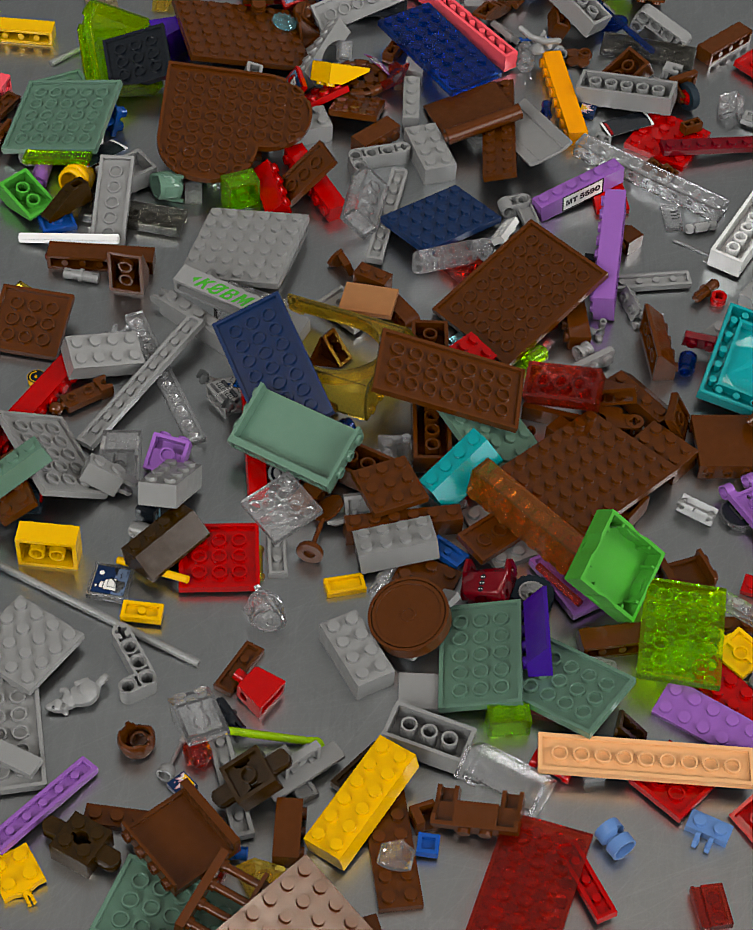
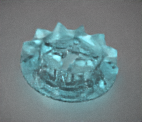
(284, 21)

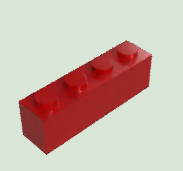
(271, 188)

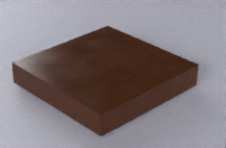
(677, 416)

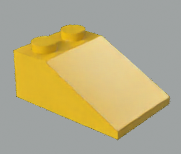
(335, 73)

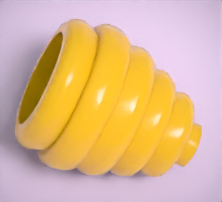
(73, 171)

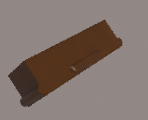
(391, 53)

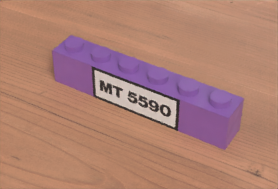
(578, 189)

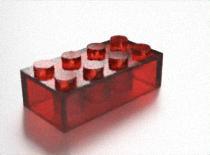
(563, 386)

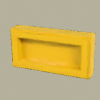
(344, 585)

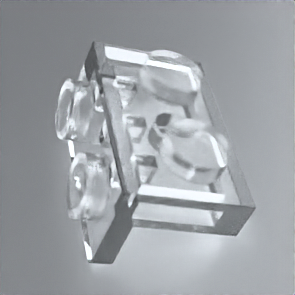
(731, 105)

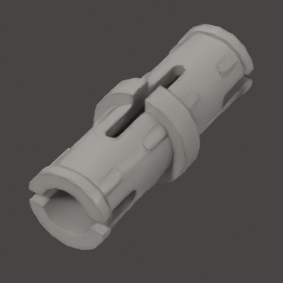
(81, 275)

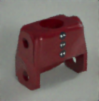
(487, 584)

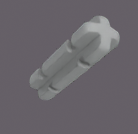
(700, 227)

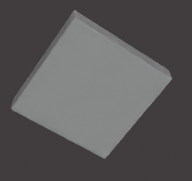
(419, 690)

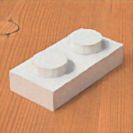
(504, 231)

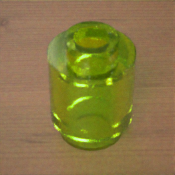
(538, 353)

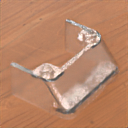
(501, 772)

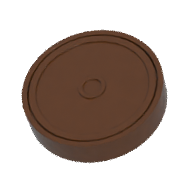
(409, 617)

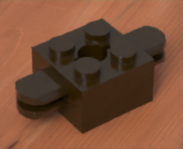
(245, 771)
(74, 851)

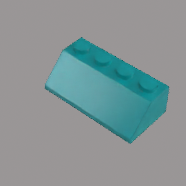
(450, 476)

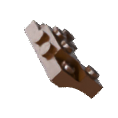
(477, 817)

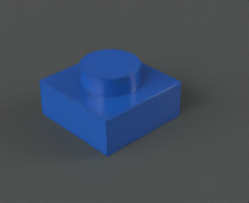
(428, 845)

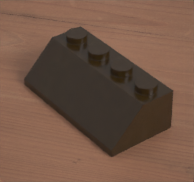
(165, 542)

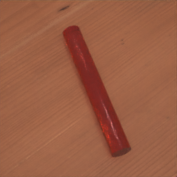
(559, 584)

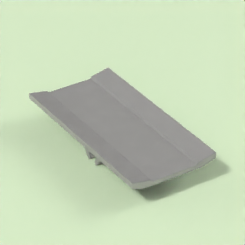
(537, 136)

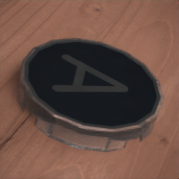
(732, 518)

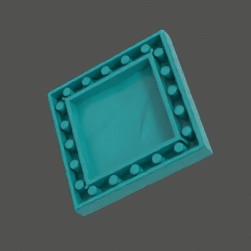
(730, 366)

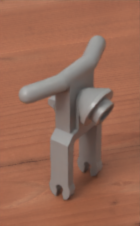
(540, 41)

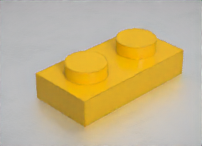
(142, 612)

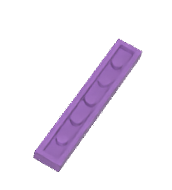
(45, 802)

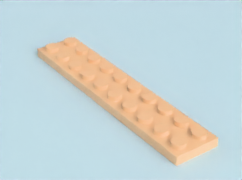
(645, 760)

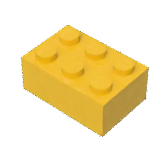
(48, 545)

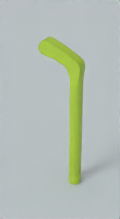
(272, 736)

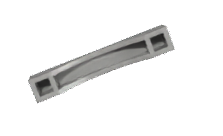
(333, 31)

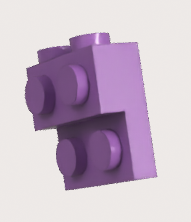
(165, 447)

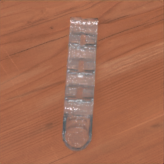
(451, 255)

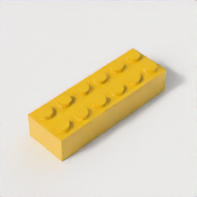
(361, 802)

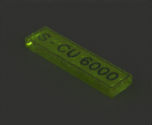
(56, 157)

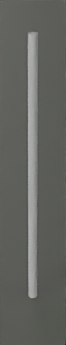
(98, 614)

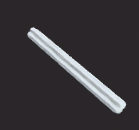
(69, 237)

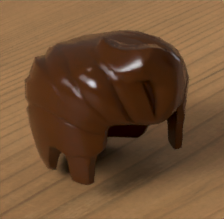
(136, 740)

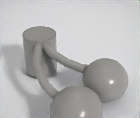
(598, 338)

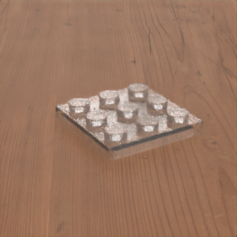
(281, 507)

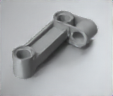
(518, 205)

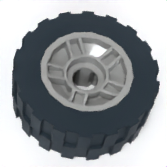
(527, 585)

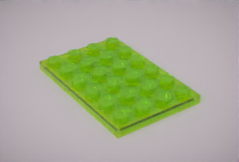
(682, 634)

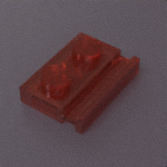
(711, 907)

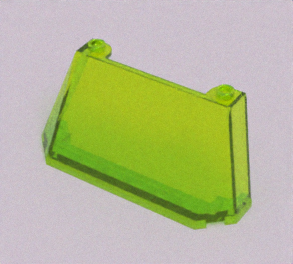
(101, 23)

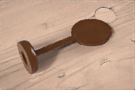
(309, 550)

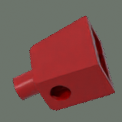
(258, 689)

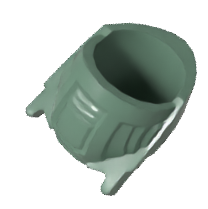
(167, 185)

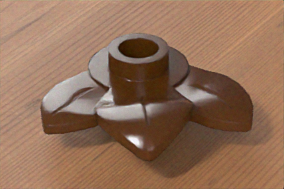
(578, 57)

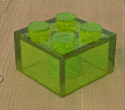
(240, 190)

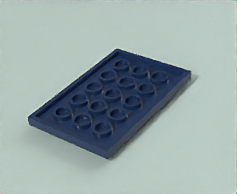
(440, 219)

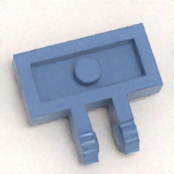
(708, 828)

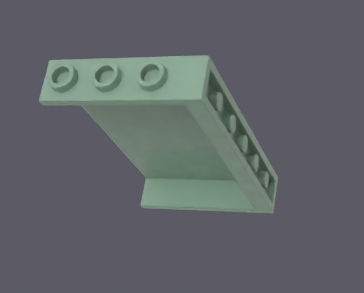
(295, 438)

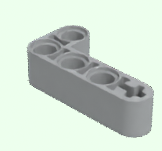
(660, 24)
(378, 156)
(136, 665)

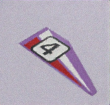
(378, 63)

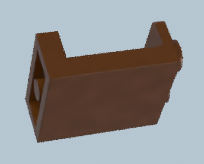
(690, 570)

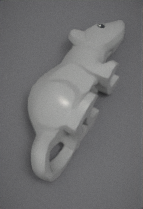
(81, 695)

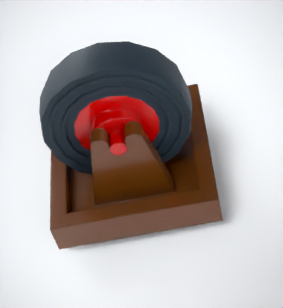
(687, 91)

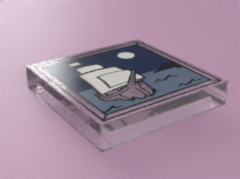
(110, 582)

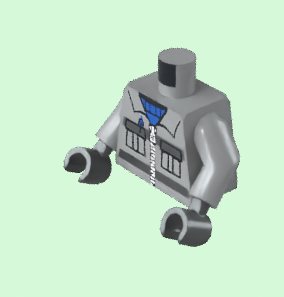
(222, 393)

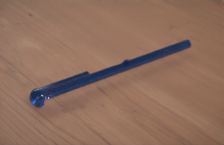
(629, 31)

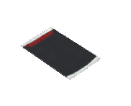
(626, 123)
(108, 148)

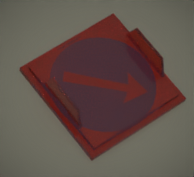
(397, 74)

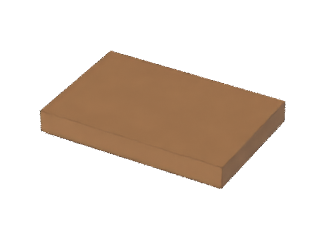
(369, 300)

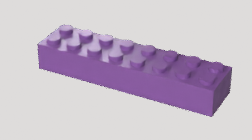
(609, 252)

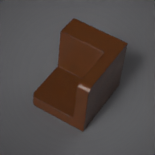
(420, 816)

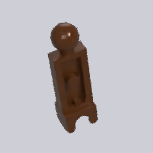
(83, 396)

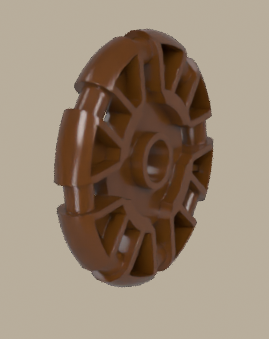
(370, 83)

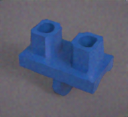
(115, 123)

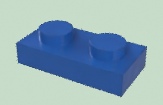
(451, 554)

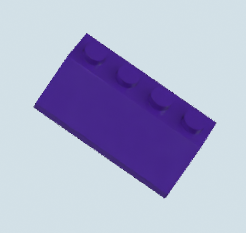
(537, 635)

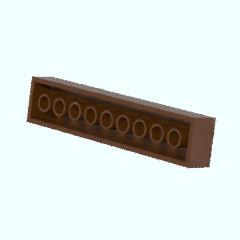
(429, 431)

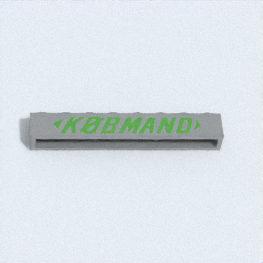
(225, 296)

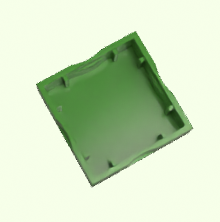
(614, 565)

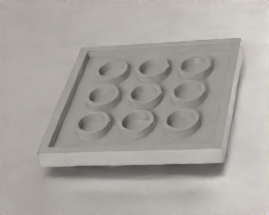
(33, 644)

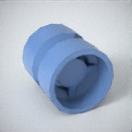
(613, 835)

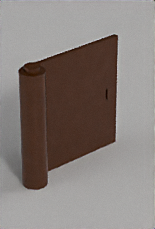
(473, 112)

